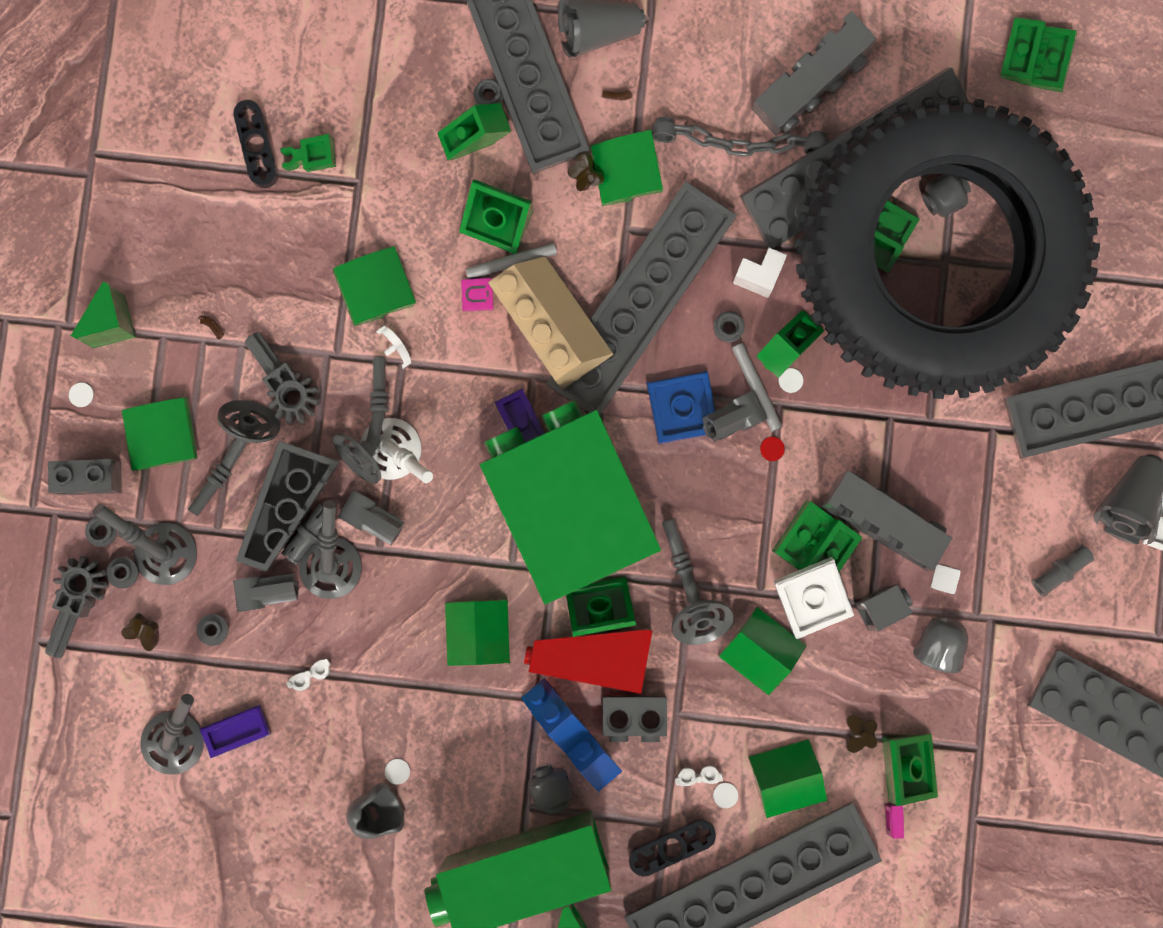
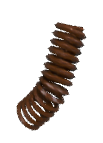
(616, 95)
(214, 329)

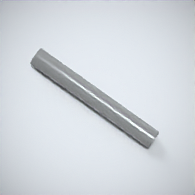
(506, 262)
(757, 386)

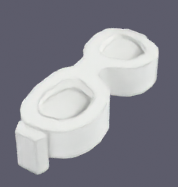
(397, 345)
(302, 681)
(708, 774)

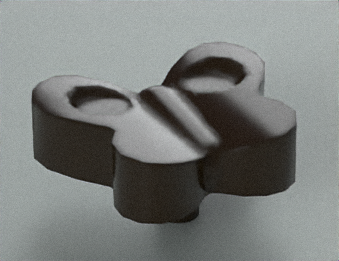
(584, 172)
(142, 630)
(861, 734)

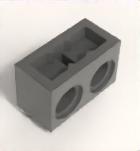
(84, 477)
(884, 607)
(635, 707)

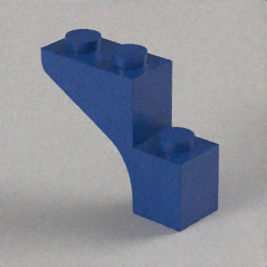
(571, 735)

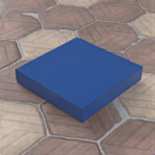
(680, 406)

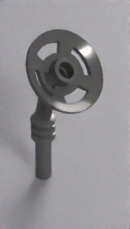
(244, 433)
(360, 455)
(147, 548)
(330, 561)
(698, 609)
(173, 739)

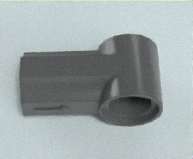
(739, 414)
(365, 515)
(256, 592)

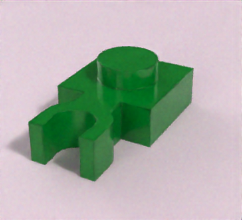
(315, 154)

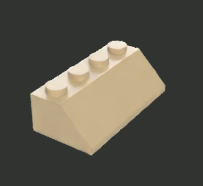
(550, 320)

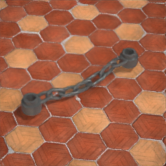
(665, 131)

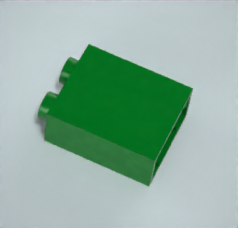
(567, 502)
(520, 875)

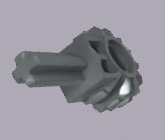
(282, 381)
(72, 602)

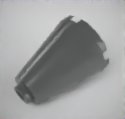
(597, 24)
(1135, 502)

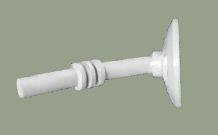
(399, 454)

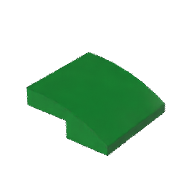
(1038, 54)
(627, 167)
(892, 234)
(374, 286)
(159, 434)
(815, 537)

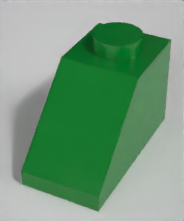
(474, 130)
(789, 343)

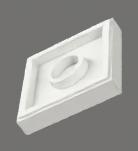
(813, 598)

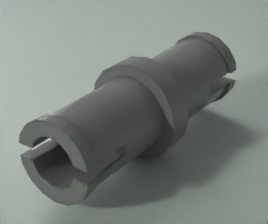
(305, 537)
(1063, 570)

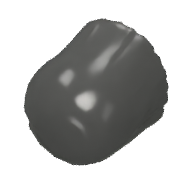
(943, 645)
(388, 808)

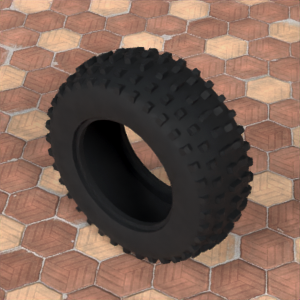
(1047, 227)

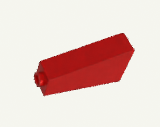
(603, 660)

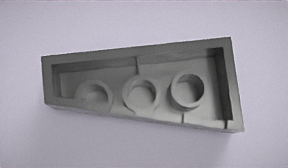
(815, 76)
(285, 498)
(886, 520)

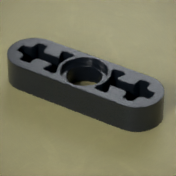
(258, 121)
(675, 834)

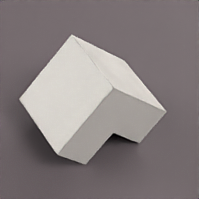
(760, 277)

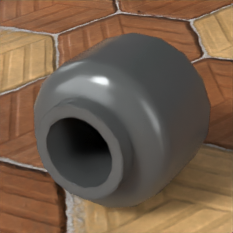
(946, 195)
(550, 789)

